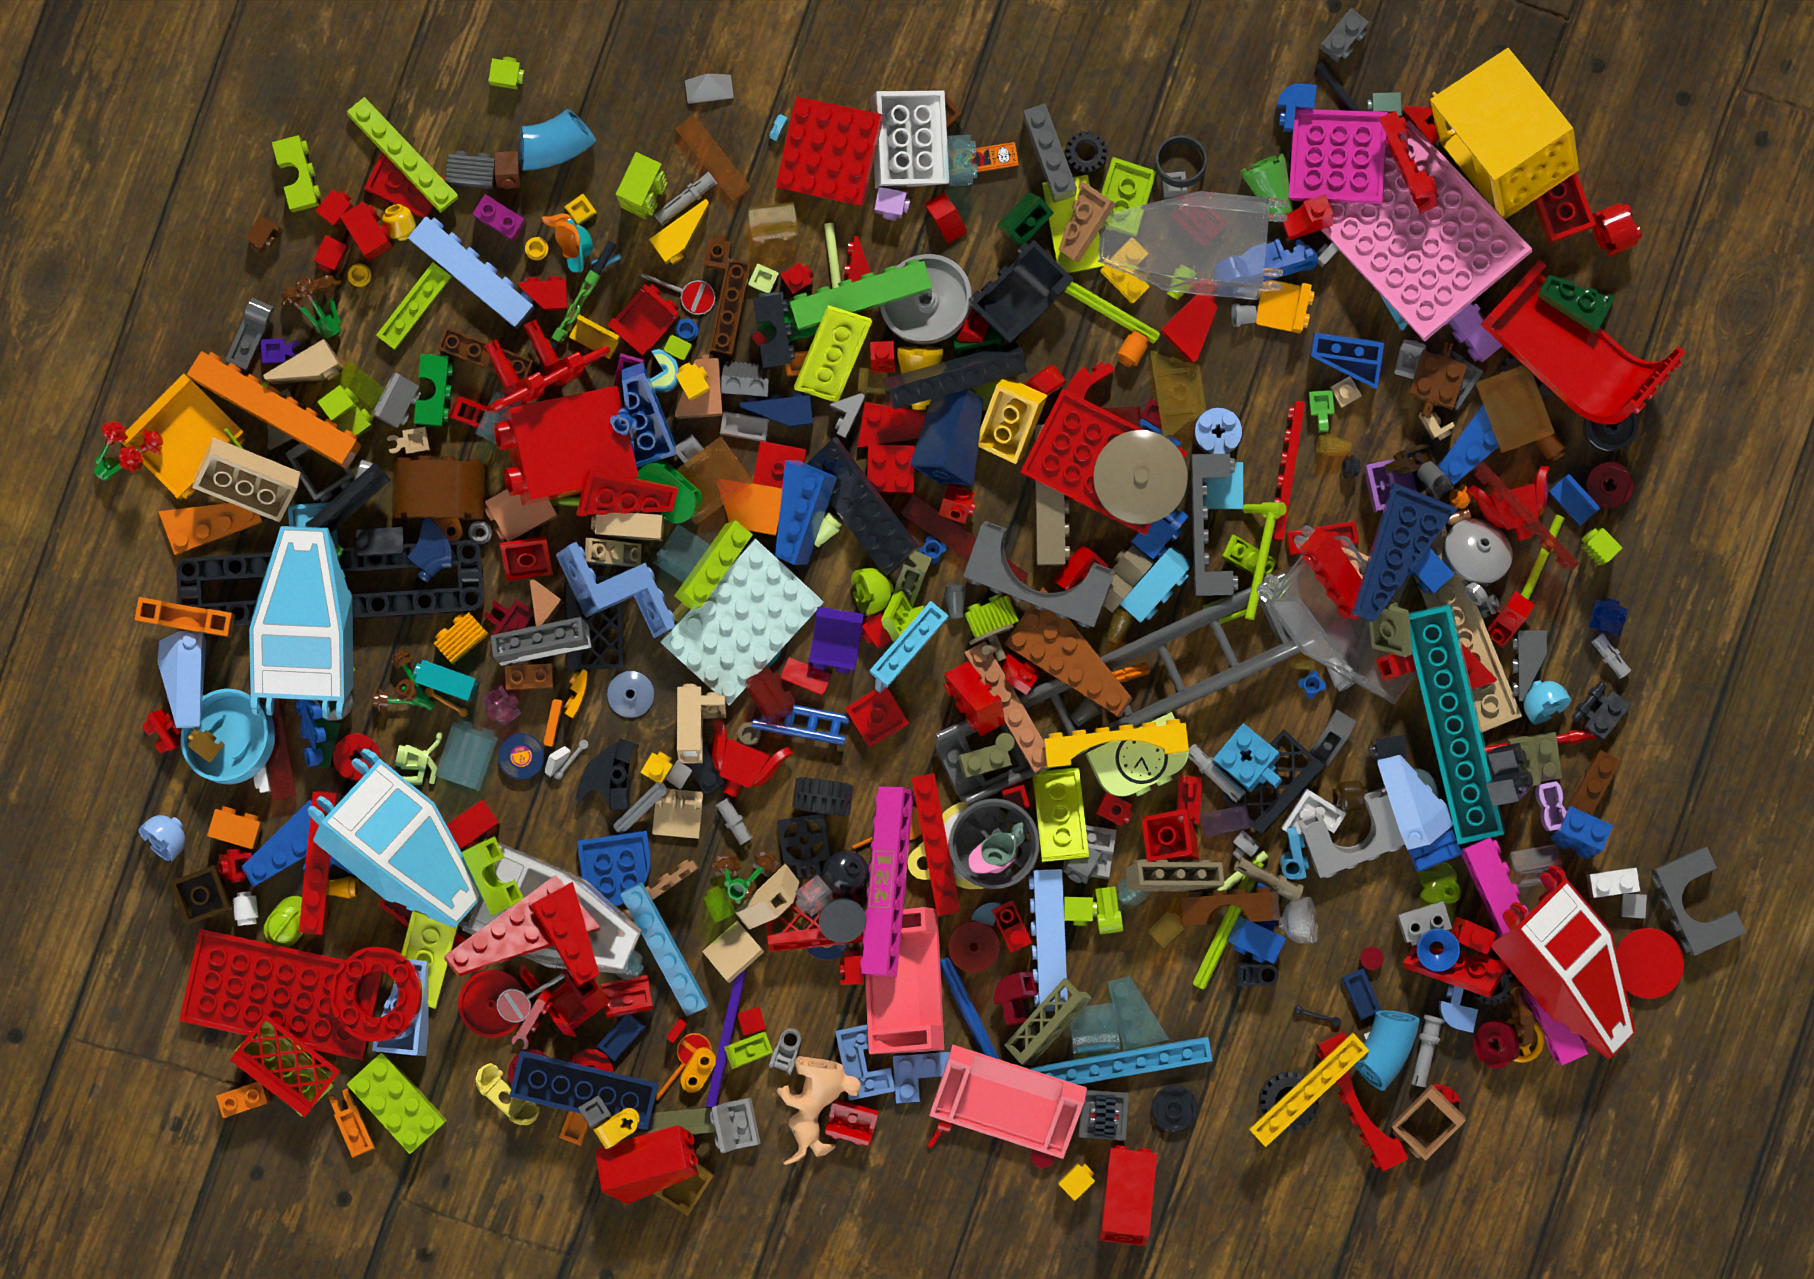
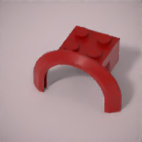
(570, 1003)

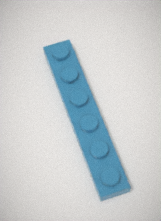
(664, 949)

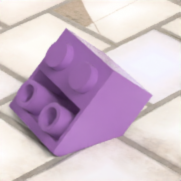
(1380, 482)

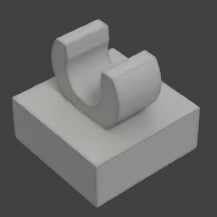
(1245, 844)

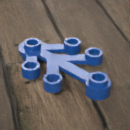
(310, 730)

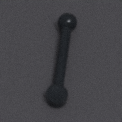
(1335, 1020)

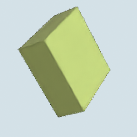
(763, 279)

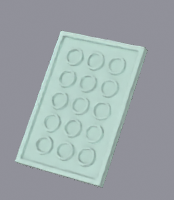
(742, 622)

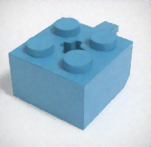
(1249, 772)

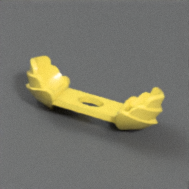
(490, 1084)

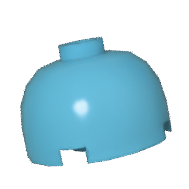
(1545, 700)

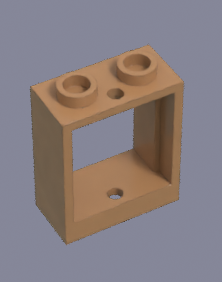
(1445, 1106)

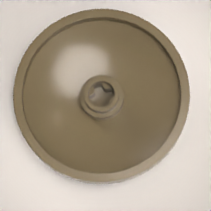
(1140, 477)

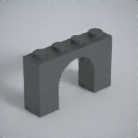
(1672, 880)

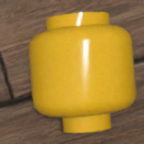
(399, 222)

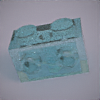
(960, 164)

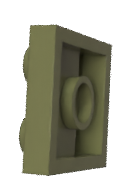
(1392, 631)
(1541, 756)

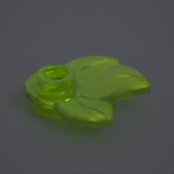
(1437, 883)

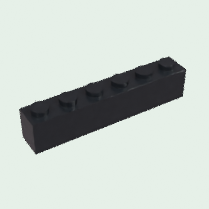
(954, 375)

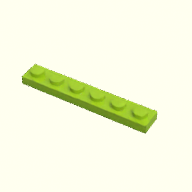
(402, 154)

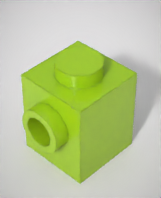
(506, 73)
(1079, 910)

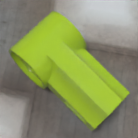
(1108, 915)

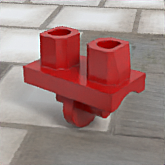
(166, 728)

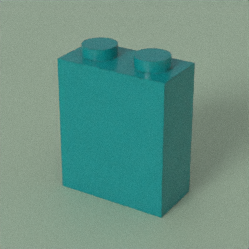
(446, 680)

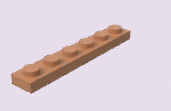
(1015, 715)

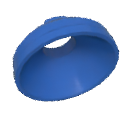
(1446, 958)

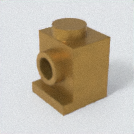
(204, 744)

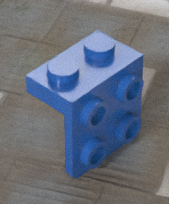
(1582, 833)

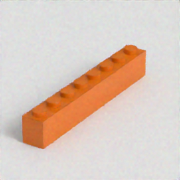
(274, 409)

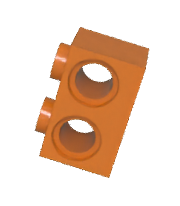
(243, 1099)

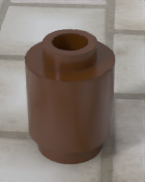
(1551, 447)

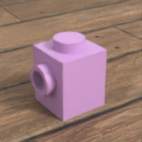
(891, 203)

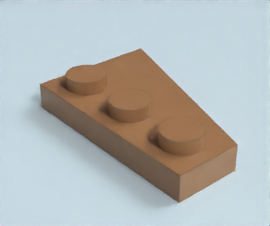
(1087, 219)
(667, 881)

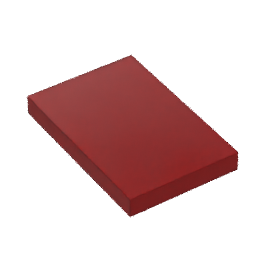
(394, 187)

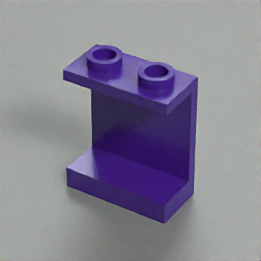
(836, 639)

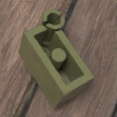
(988, 758)

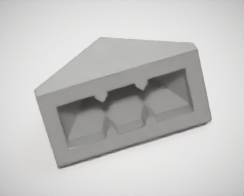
(709, 88)

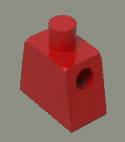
(1473, 936)

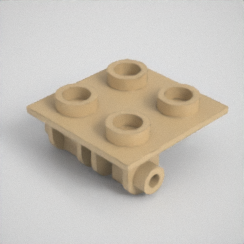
(678, 814)

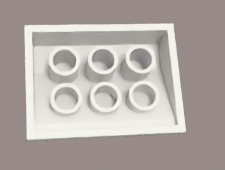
(911, 139)

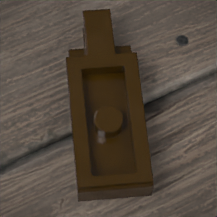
(1410, 459)

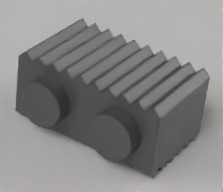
(470, 170)
(745, 379)

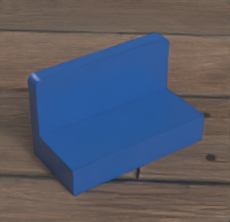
(1574, 500)

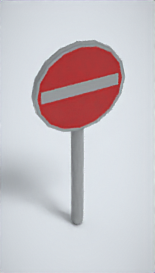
(696, 296)
(516, 1005)

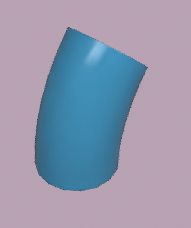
(553, 141)
(1388, 1047)

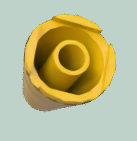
(915, 358)

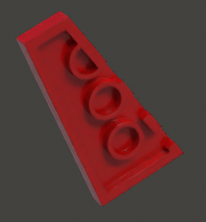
(621, 494)
(566, 928)
(1470, 973)

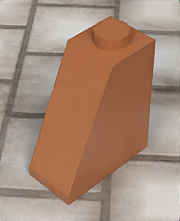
(709, 403)

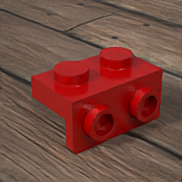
(851, 1122)

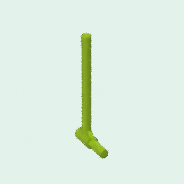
(1271, 512)

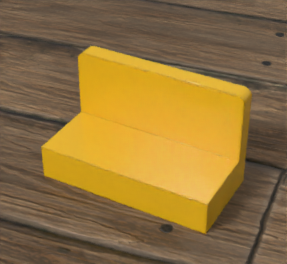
(594, 336)

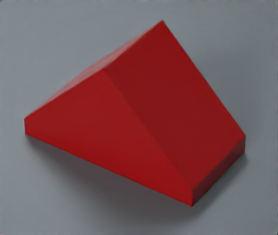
(946, 217)

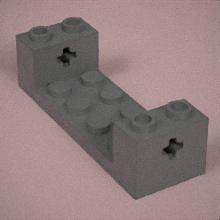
(1208, 467)

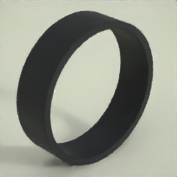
(1183, 140)

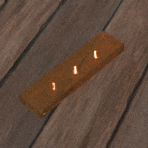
(713, 158)

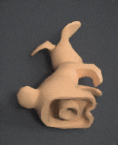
(821, 1087)

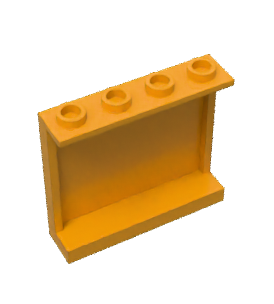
(187, 425)

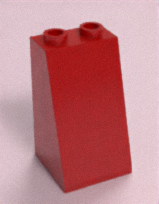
(646, 1163)
(1128, 1196)

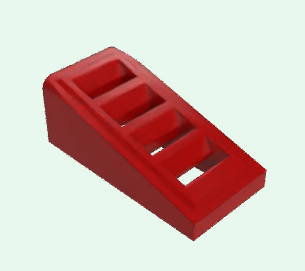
(456, 408)

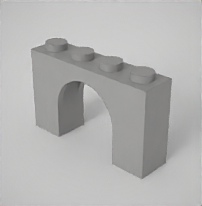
(1330, 858)

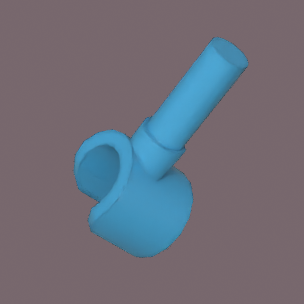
(615, 258)

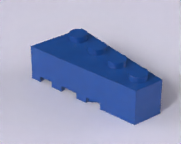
(652, 436)
(1470, 448)
(802, 509)

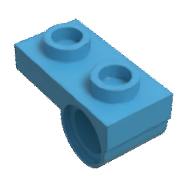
(1296, 842)

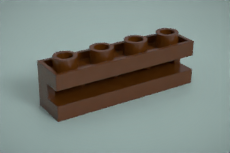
(730, 307)
(473, 352)

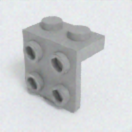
(735, 1125)

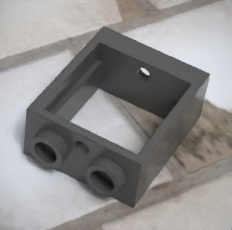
(327, 493)

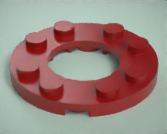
(344, 994)

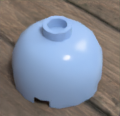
(165, 836)

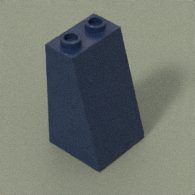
(950, 439)

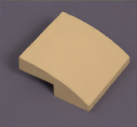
(733, 951)

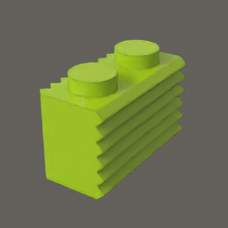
(1600, 546)
(991, 616)

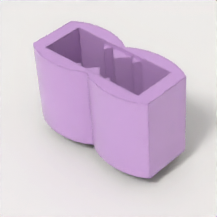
(1550, 800)

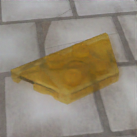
(1177, 392)

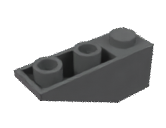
(1530, 653)

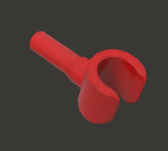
(942, 1126)

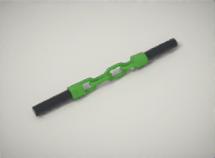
(592, 279)

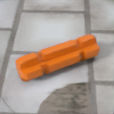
(1132, 672)

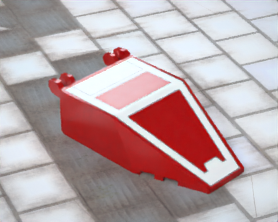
(1569, 964)

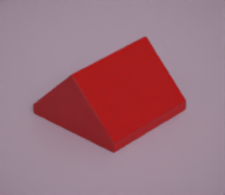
(526, 558)

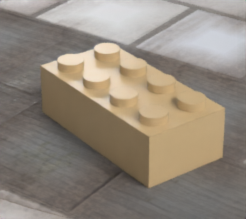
(246, 479)

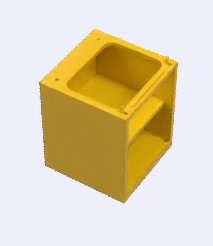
(1505, 134)

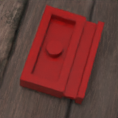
(627, 996)

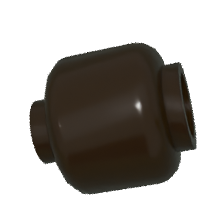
(1349, 795)

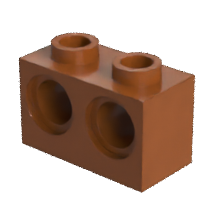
(529, 677)

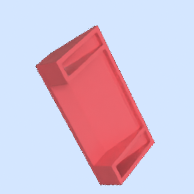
(907, 1009)
(1008, 1101)

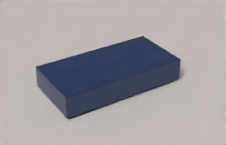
(1361, 994)
(621, 1036)

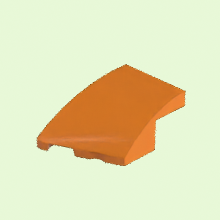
(756, 508)

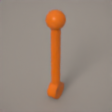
(430, 693)

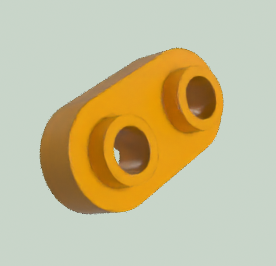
(697, 1070)

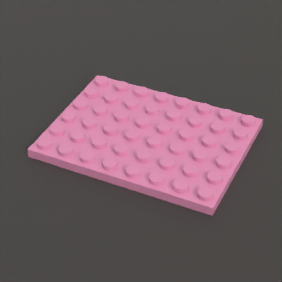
(1431, 260)

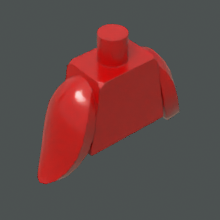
(1531, 495)
(743, 763)

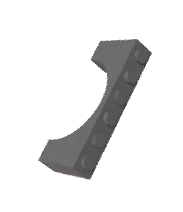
(990, 567)

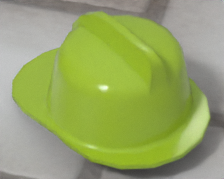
(283, 923)

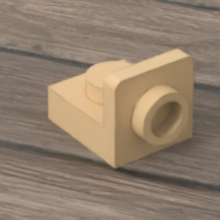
(1432, 426)

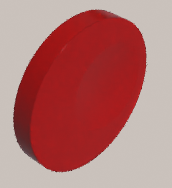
(479, 1003)

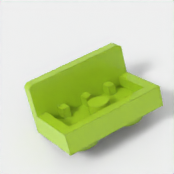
(899, 615)

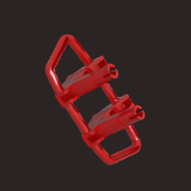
(554, 371)

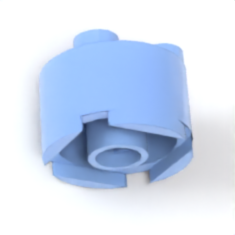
(1227, 422)

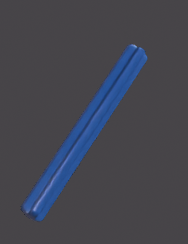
(967, 1008)

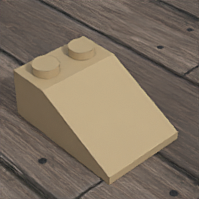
(310, 365)

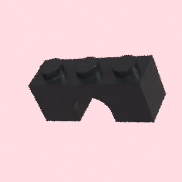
(772, 310)

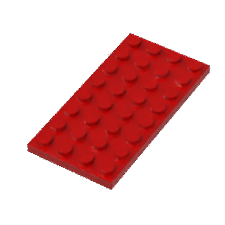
(243, 979)

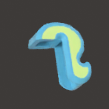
(666, 380)

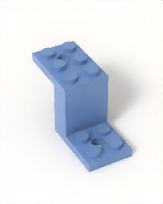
(632, 583)

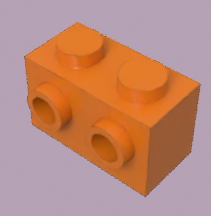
(235, 828)

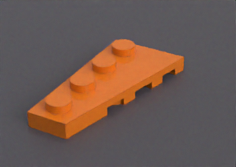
(204, 524)

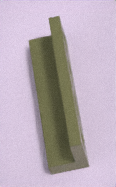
(1051, 1030)
(693, 1120)

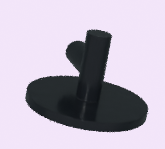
(842, 920)

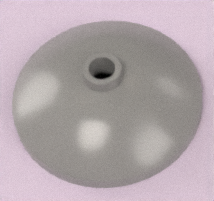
(1471, 558)

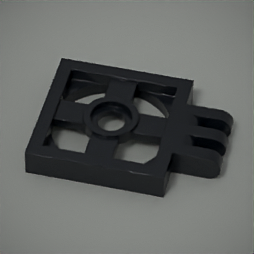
(807, 862)

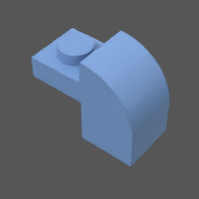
(1454, 1014)

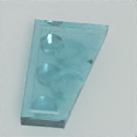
(1134, 1017)

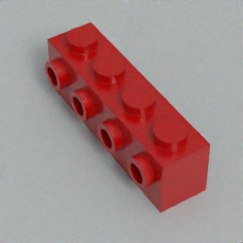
(1332, 570)

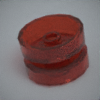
(987, 946)

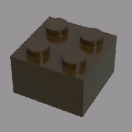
(201, 895)

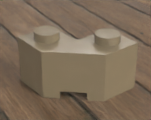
(1129, 571)

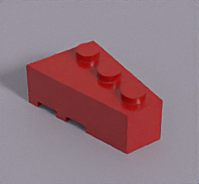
(974, 698)

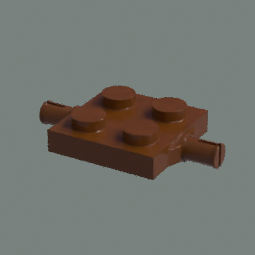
(1437, 380)

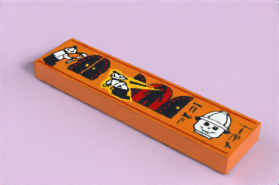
(995, 157)

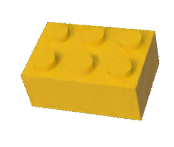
(1011, 420)

